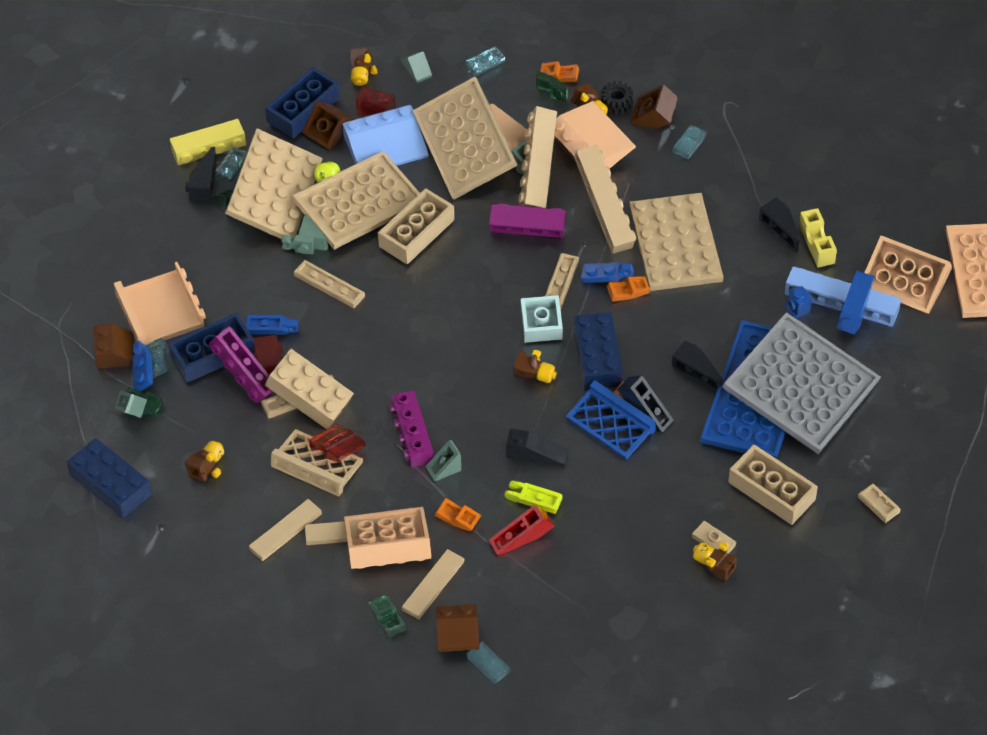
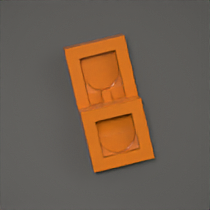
(562, 73)
(632, 288)
(457, 516)

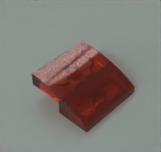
(337, 442)

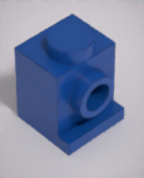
(798, 302)

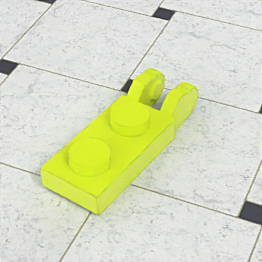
(532, 495)

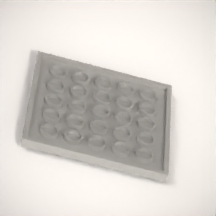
(801, 382)

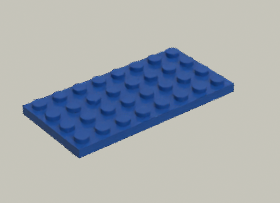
(730, 420)

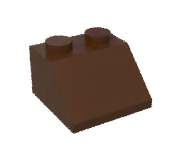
(654, 108)
(326, 124)
(112, 346)
(457, 627)

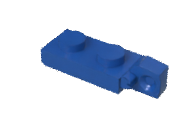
(606, 272)
(271, 325)
(142, 367)

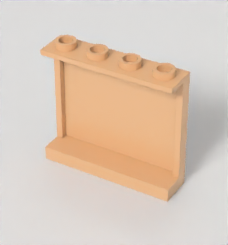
(161, 306)

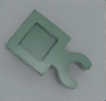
(300, 243)

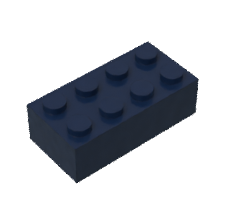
(293, 107)
(598, 350)
(194, 355)
(109, 477)

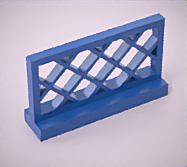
(623, 409)

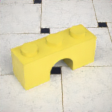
(821, 247)

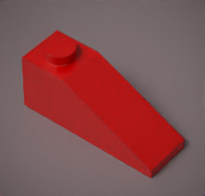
(522, 530)

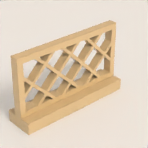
(309, 471)

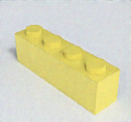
(197, 143)

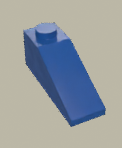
(855, 302)

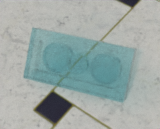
(485, 61)
(689, 141)
(231, 164)
(159, 358)
(488, 663)

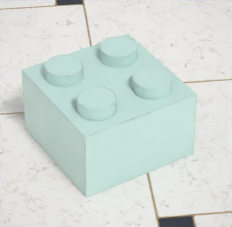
(541, 318)

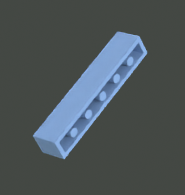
(833, 293)

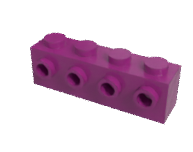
(527, 220)
(241, 364)
(412, 428)

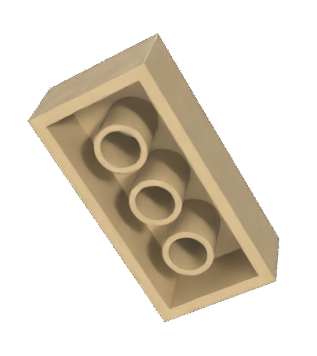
(416, 226)
(309, 389)
(772, 484)

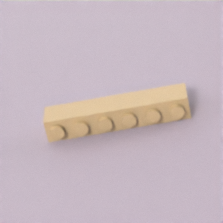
(538, 157)
(604, 199)

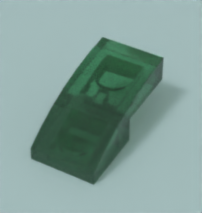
(554, 86)
(153, 402)
(387, 616)

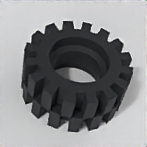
(617, 90)

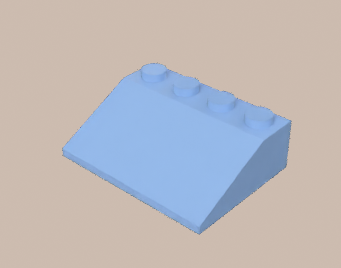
(390, 131)

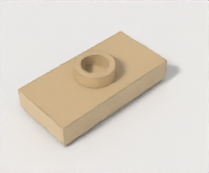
(879, 503)
(712, 536)

